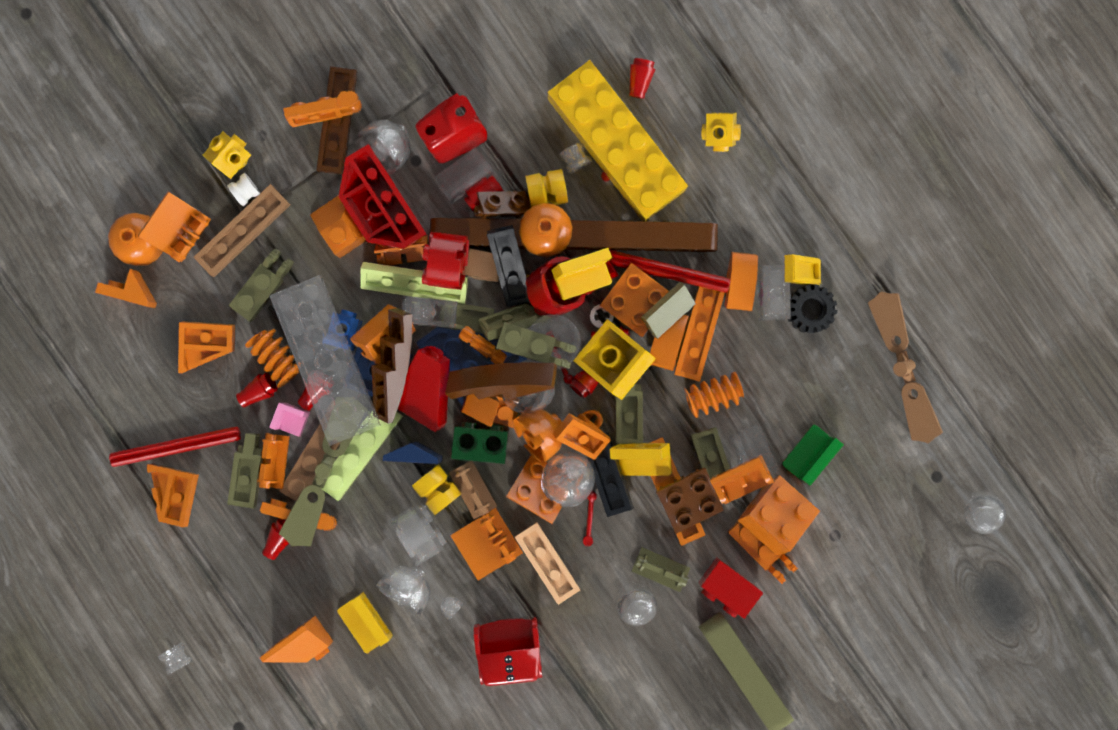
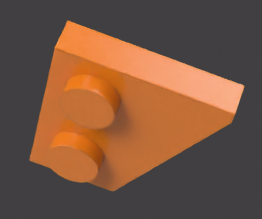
(203, 343)
(173, 494)

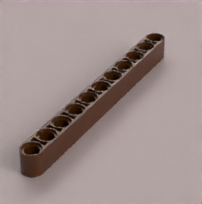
(599, 234)

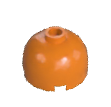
(545, 230)
(127, 245)
(538, 433)

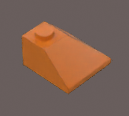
(337, 227)
(301, 645)

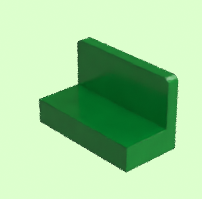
(811, 455)

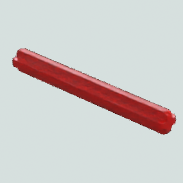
(671, 271)
(175, 446)

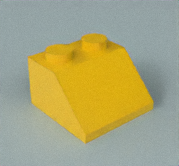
(614, 359)

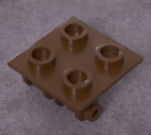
(689, 500)

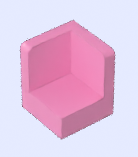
(289, 419)

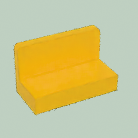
(583, 274)
(643, 459)
(364, 623)

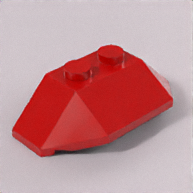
(376, 202)

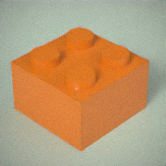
(779, 516)

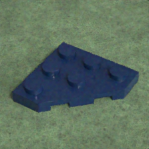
(460, 352)

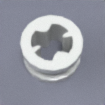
(598, 324)

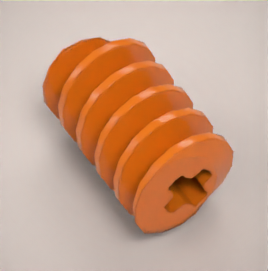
(274, 356)
(715, 394)

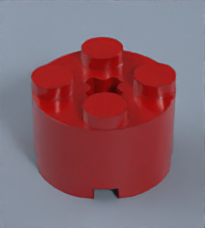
(446, 260)
(544, 292)

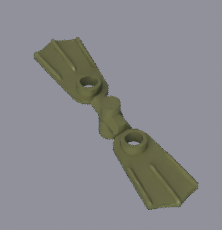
(305, 515)

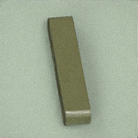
(746, 672)

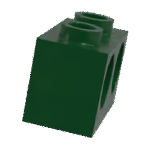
(480, 451)

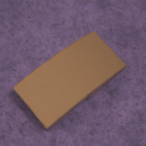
(481, 266)

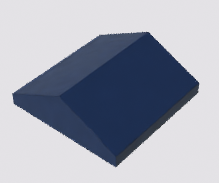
(414, 453)

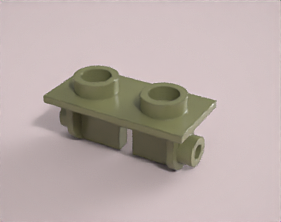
(661, 569)

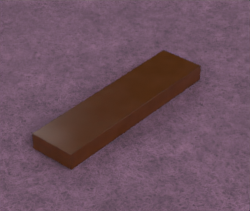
(336, 131)

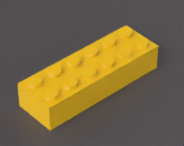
(616, 141)

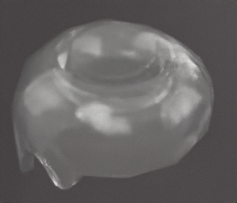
(984, 512)
(636, 604)

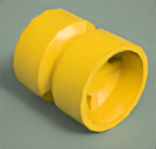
(547, 188)
(436, 489)

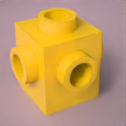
(728, 124)
(227, 154)

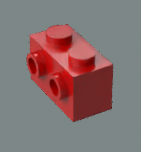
(730, 588)

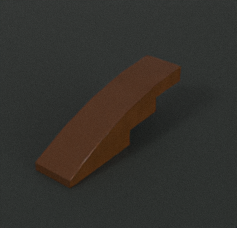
(391, 373)
(507, 379)

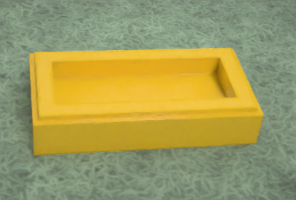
(802, 270)

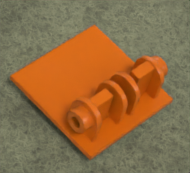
(174, 227)
(633, 297)
(529, 493)
(486, 544)

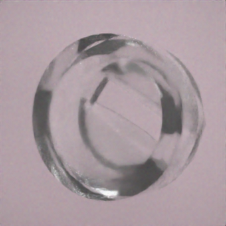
(450, 606)

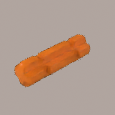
(482, 345)

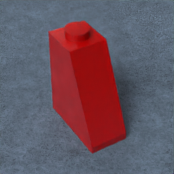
(425, 388)

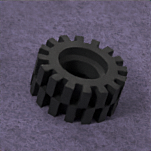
(827, 309)

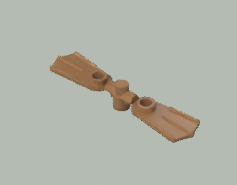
(891, 323)

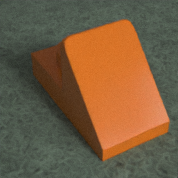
(133, 290)
(489, 410)
(581, 435)

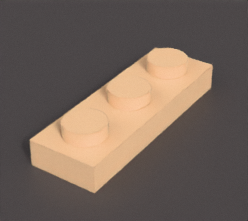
(547, 563)

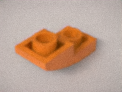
(743, 278)
(668, 345)

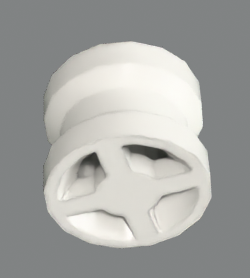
(243, 189)

